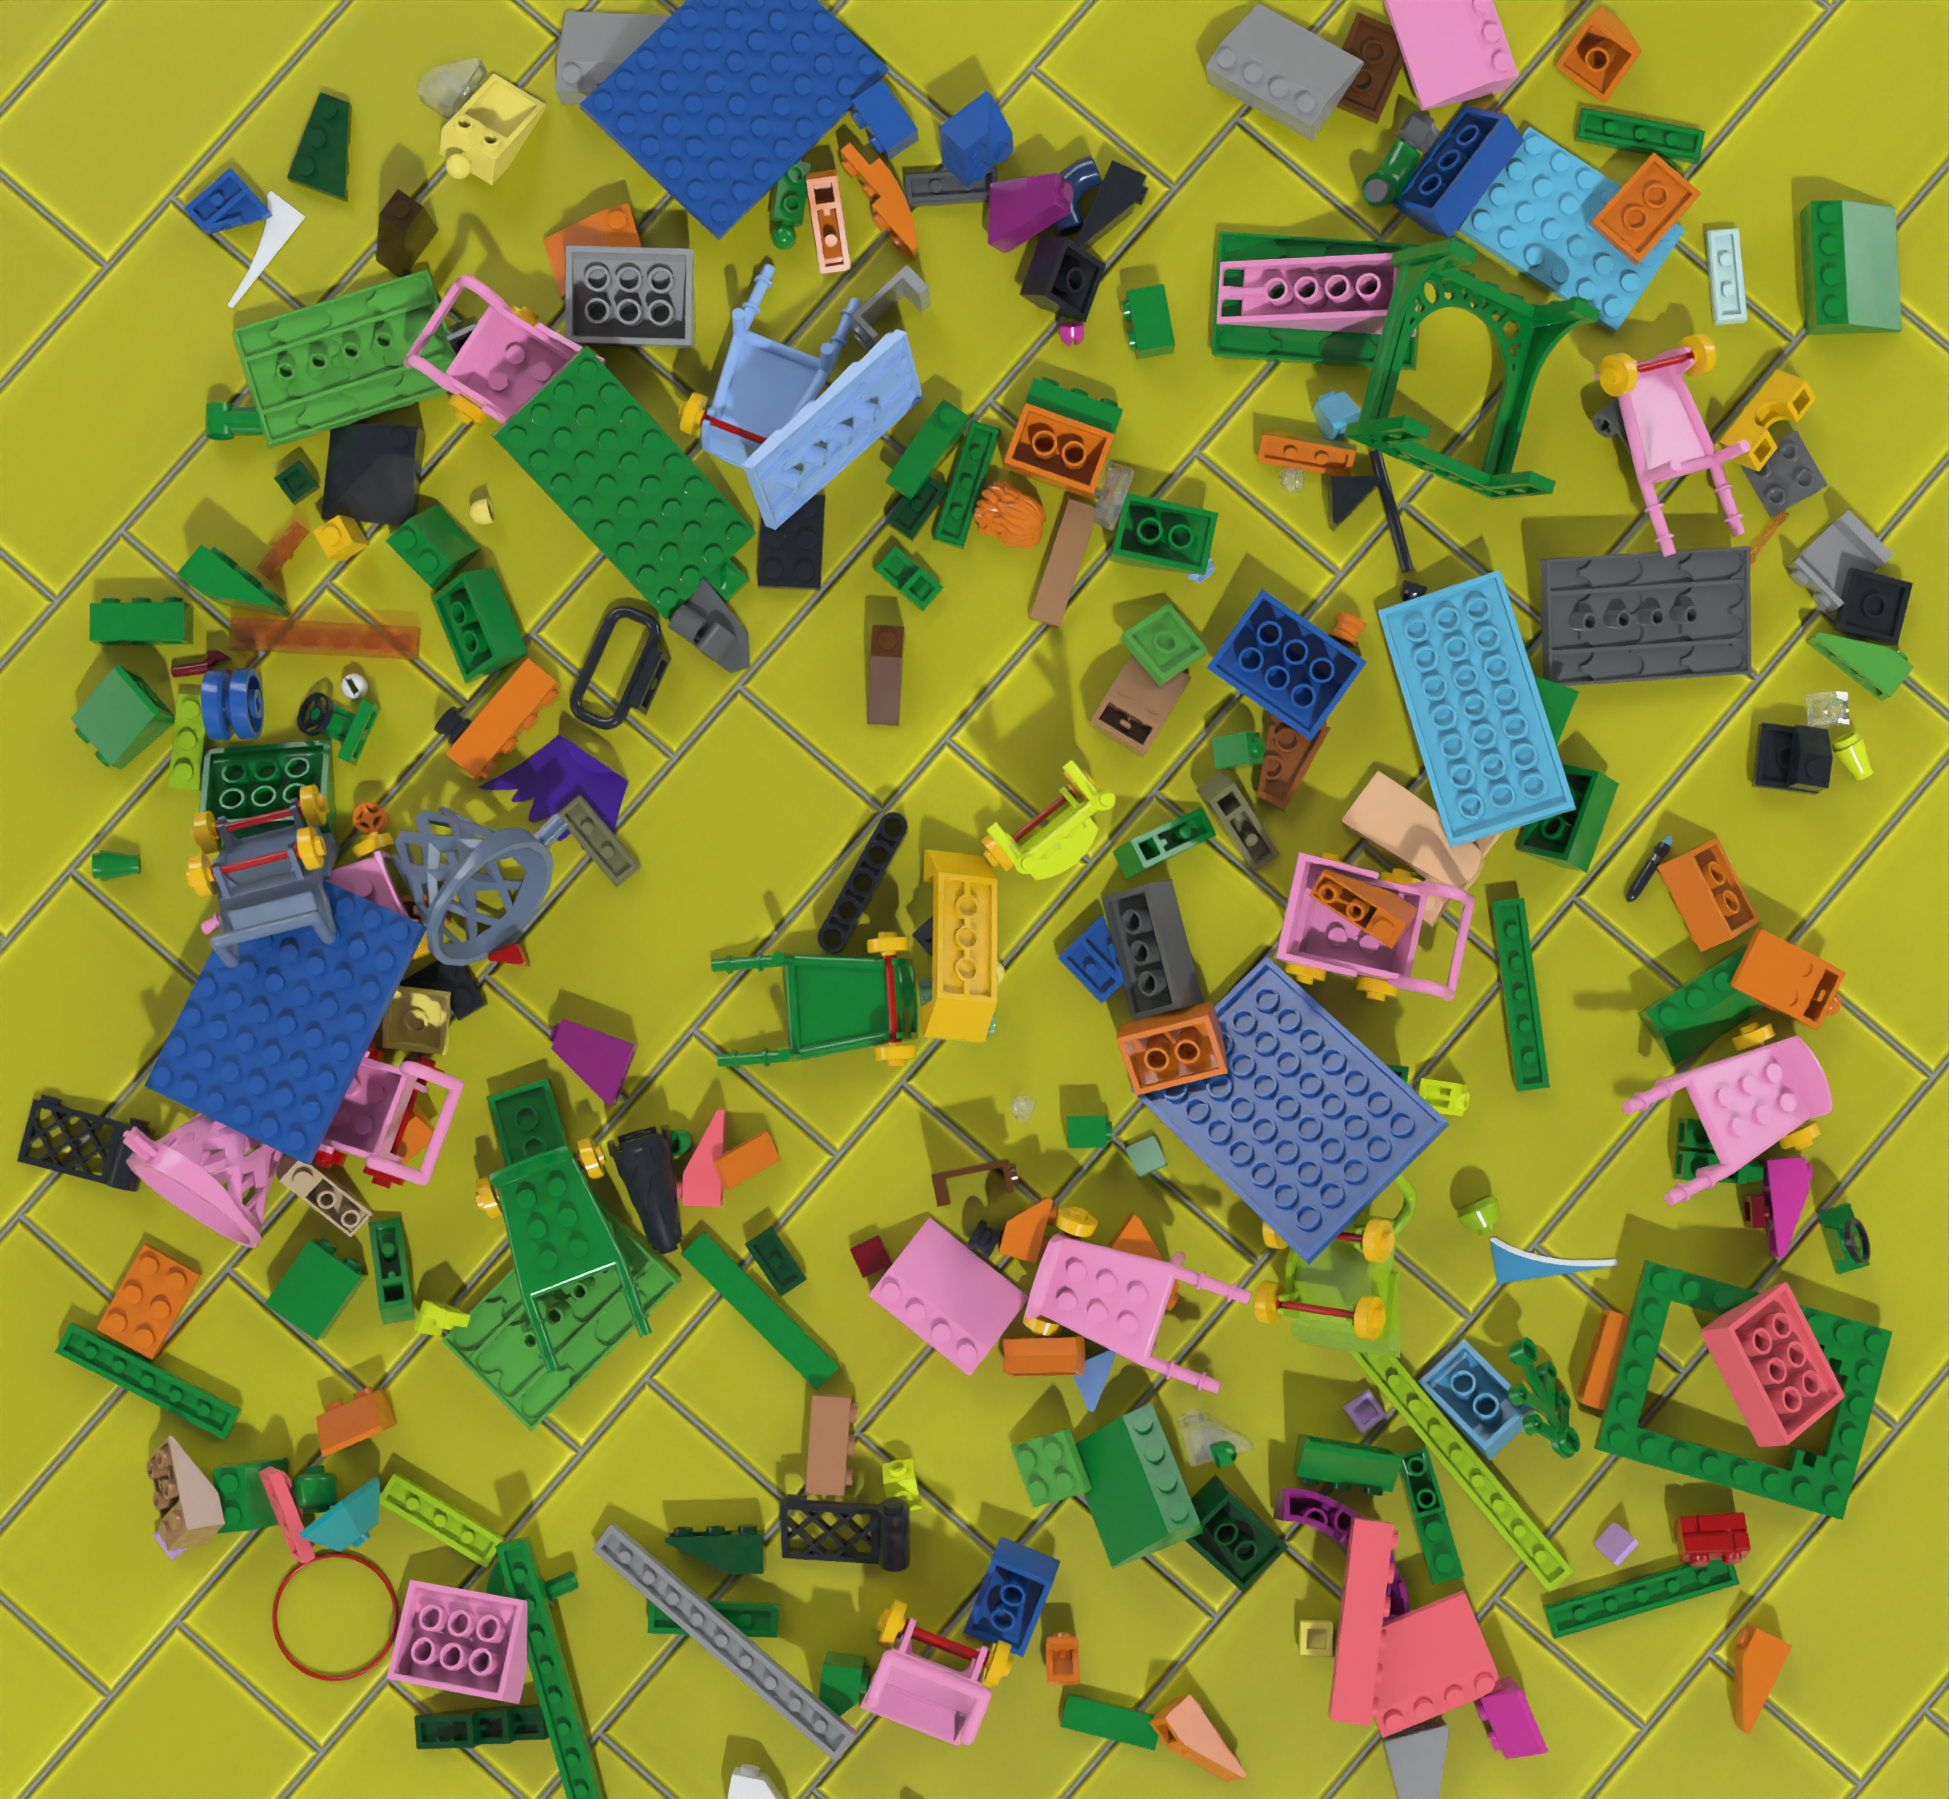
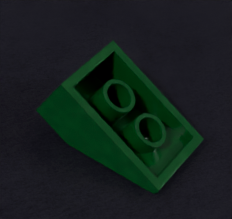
(1233, 1535)

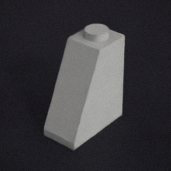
(1417, 1759)

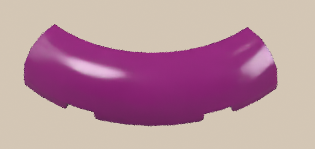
(1334, 1522)

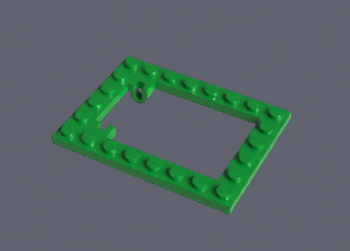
(1818, 1486)

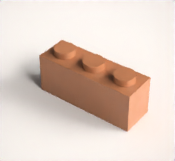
(830, 1444)

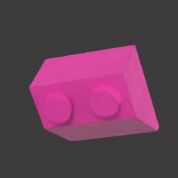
(1510, 1722)

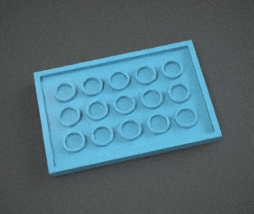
(1540, 226)

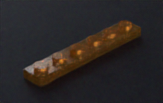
(324, 638)

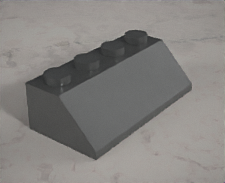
(1152, 949)

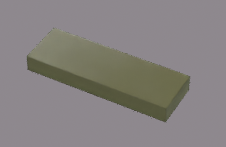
(599, 841)

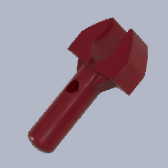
(200, 668)

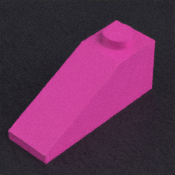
(1785, 1189)

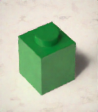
(1238, 750)
(1088, 1131)

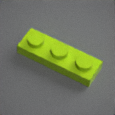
(187, 744)

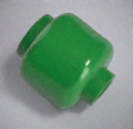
(315, 1490)

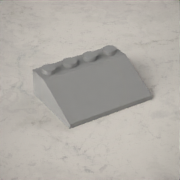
(595, 47)
(1283, 70)
(630, 296)

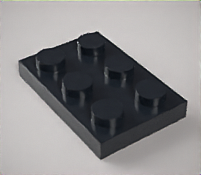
(794, 551)

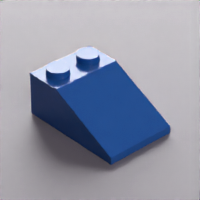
(1012, 1595)

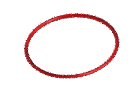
(383, 1653)

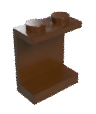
(941, 1185)

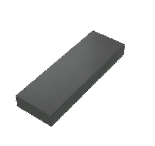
(946, 189)

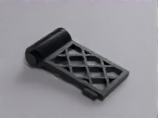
(115, 1171)
(887, 1524)

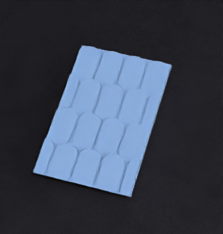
(834, 429)

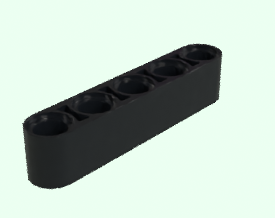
(863, 867)

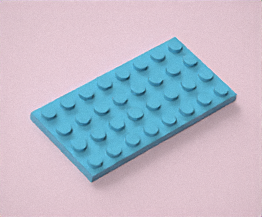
(1476, 710)

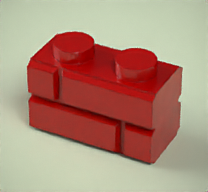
(1712, 1538)

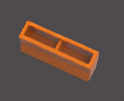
(1044, 1356)

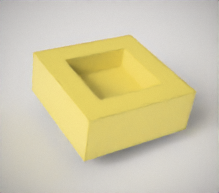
(1315, 1637)

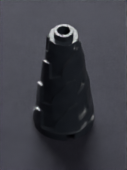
(647, 1169)

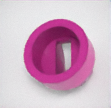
(1071, 331)

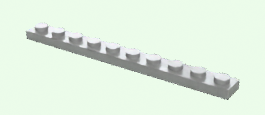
(725, 1642)

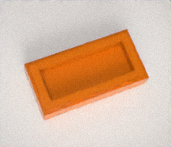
(746, 1160)

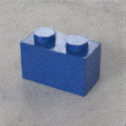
(884, 120)

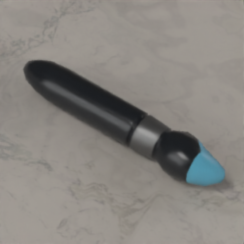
(1640, 882)

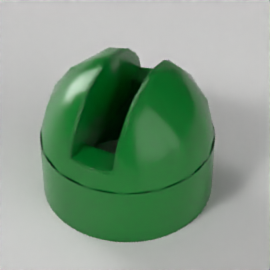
(681, 1142)
(1223, 1453)

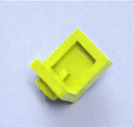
(901, 1482)

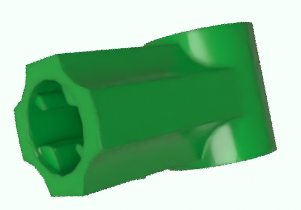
(227, 421)

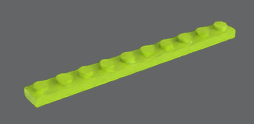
(1466, 1468)

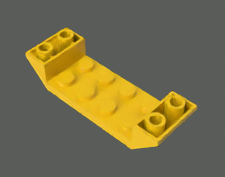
(962, 947)

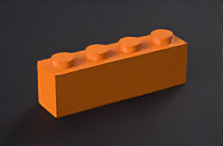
(503, 720)

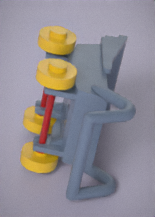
(268, 878)

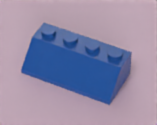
(1458, 170)

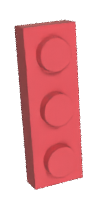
(287, 1513)

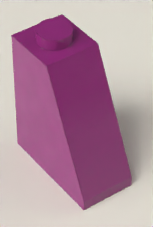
(1026, 208)
(594, 1057)

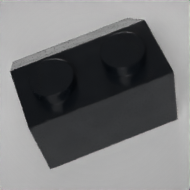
(1062, 278)

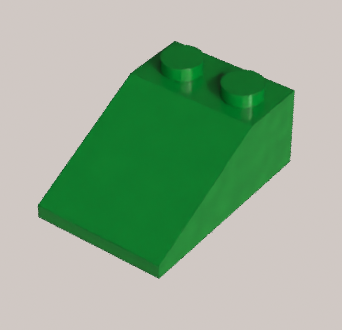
(1163, 535)

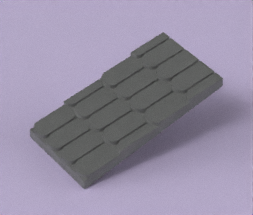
(1646, 616)

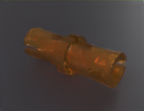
(282, 550)

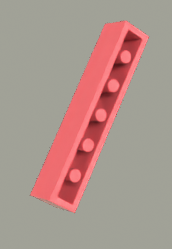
(1361, 1621)

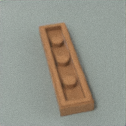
(1063, 564)

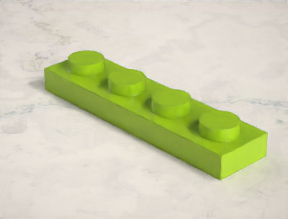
(440, 1519)

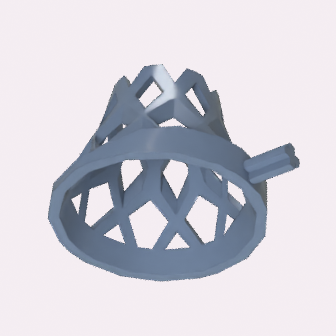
(461, 878)

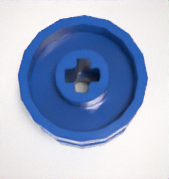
(232, 704)

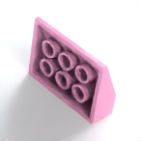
(1452, 49)
(949, 1296)
(461, 1642)

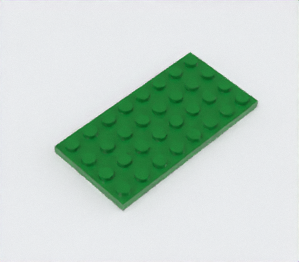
(623, 482)

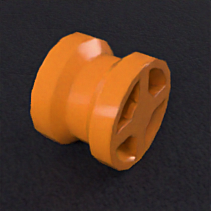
(1347, 629)
(365, 816)

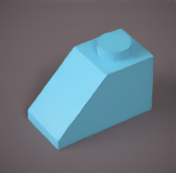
(1334, 413)

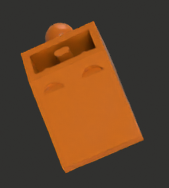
(1788, 980)

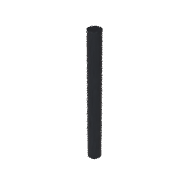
(1391, 511)

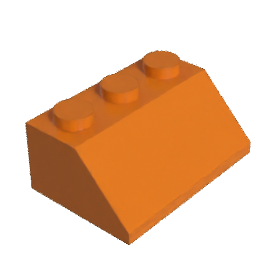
(1058, 451)
(1708, 894)
(1173, 1048)

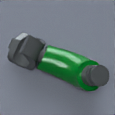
(1400, 162)

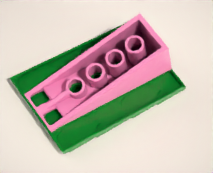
(1304, 299)

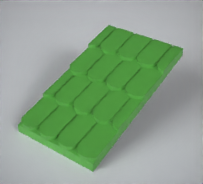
(341, 359)
(582, 1324)

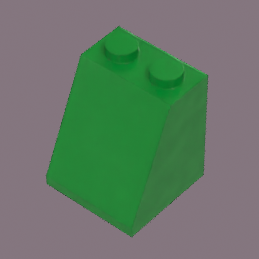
(122, 717)

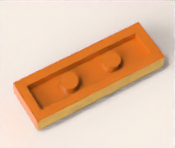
(1306, 453)

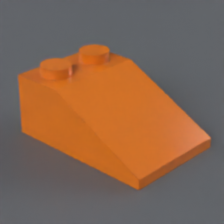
(605, 228)

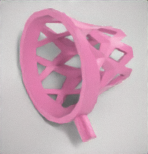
(184, 1163)

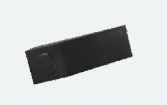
(1113, 203)

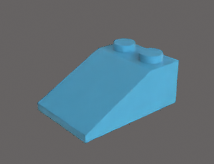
(1475, 1399)

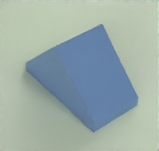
(1095, 1375)

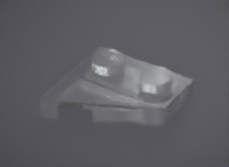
(1113, 494)

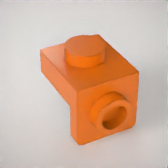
(1062, 1659)

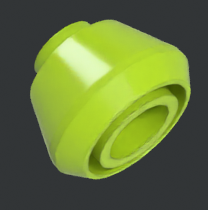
(1480, 1215)

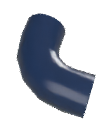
(1083, 176)

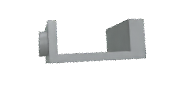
(905, 284)
(1827, 559)

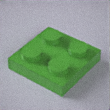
(1164, 644)
(1051, 1467)

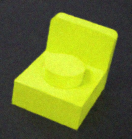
(1445, 1096)
(438, 1316)

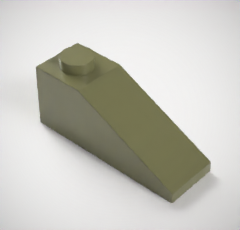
(1237, 821)

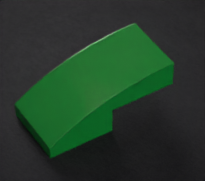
(908, 578)

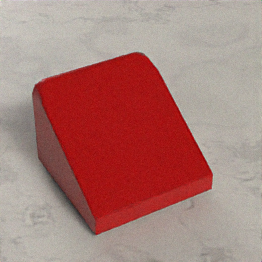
(510, 954)

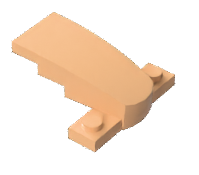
(1416, 838)

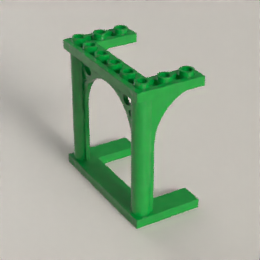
(1536, 336)

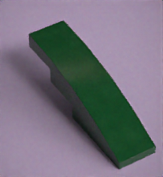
(480, 1726)

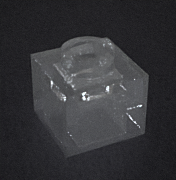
(1827, 709)

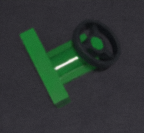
(339, 724)
(1844, 1238)

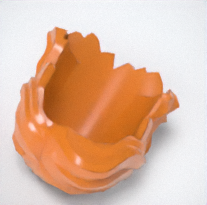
(1010, 516)

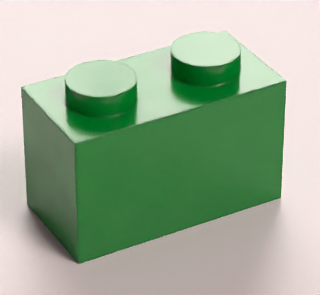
(1149, 321)

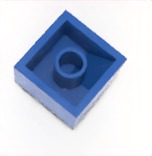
(975, 140)

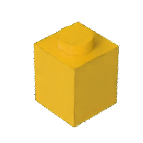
(341, 538)

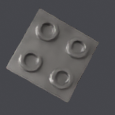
(1786, 476)

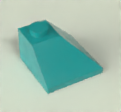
(347, 1520)

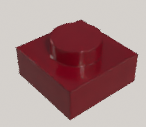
(1755, 1211)

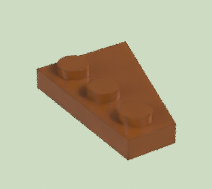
(1285, 761)

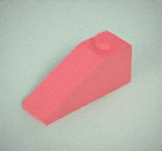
(700, 1179)

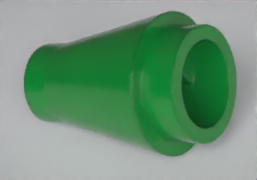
(113, 865)

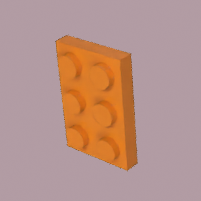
(1645, 209)
(149, 1301)

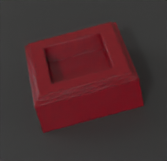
(870, 1256)

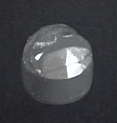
(1292, 480)
(1023, 1108)

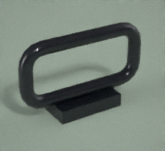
(643, 681)

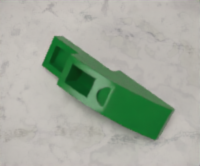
(1429, 1516)

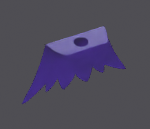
(560, 775)

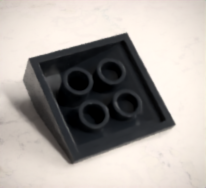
(374, 473)

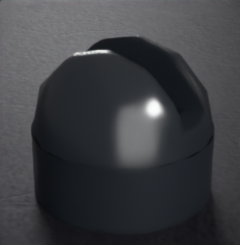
(1411, 590)

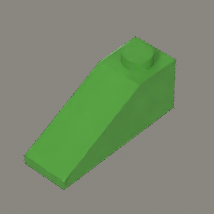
(1869, 664)

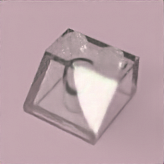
(1201, 1430)

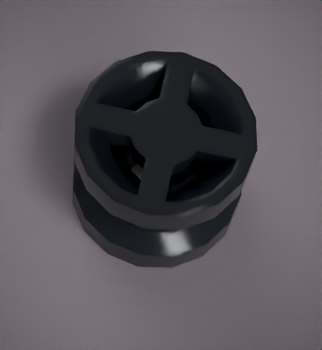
(452, 724)
(984, 1238)

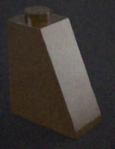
(403, 233)

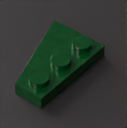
(323, 151)

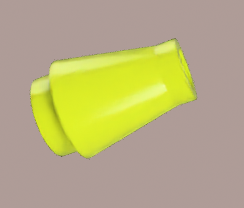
(1853, 754)

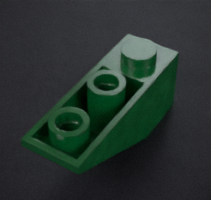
(730, 1551)

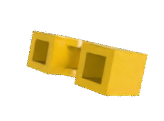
(1779, 399)

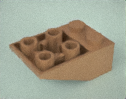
(1137, 707)
(184, 1497)

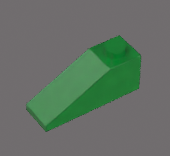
(928, 449)
(1163, 843)
(391, 1271)

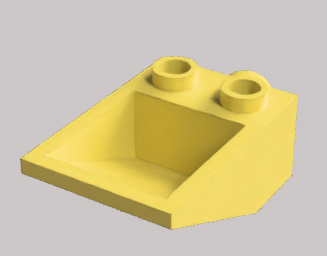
(489, 130)

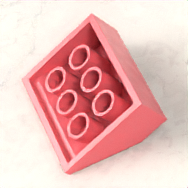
(1773, 1366)
(1432, 1664)

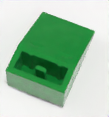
(216, 577)

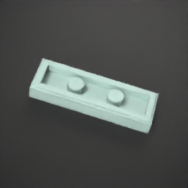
(1726, 276)

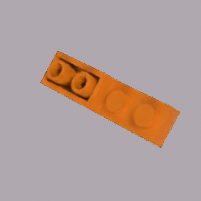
(891, 207)

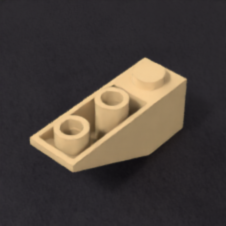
(324, 1194)

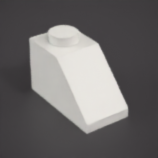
(752, 1784)

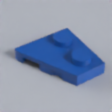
(226, 205)
(1094, 961)

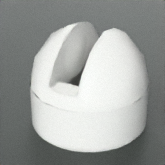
(361, 684)

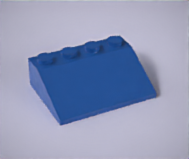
(1286, 665)

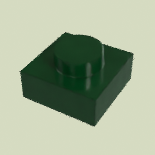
(297, 482)

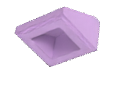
(1615, 1543)

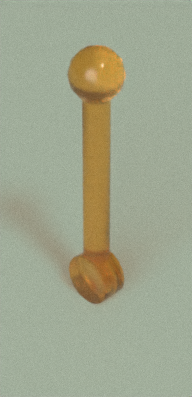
(1781, 518)

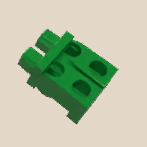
(1693, 1135)

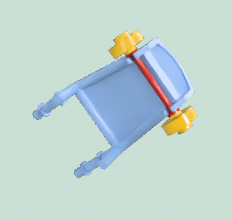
(760, 383)

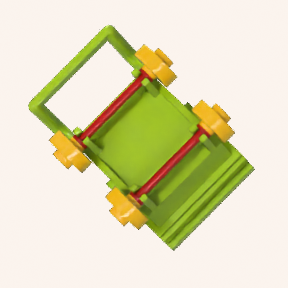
(1348, 1290)

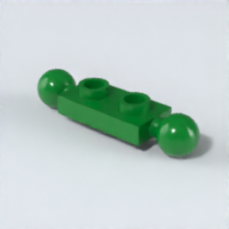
(789, 205)

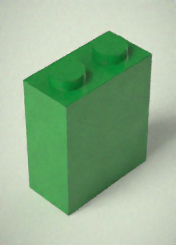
(317, 1288)

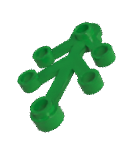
(1545, 1401)

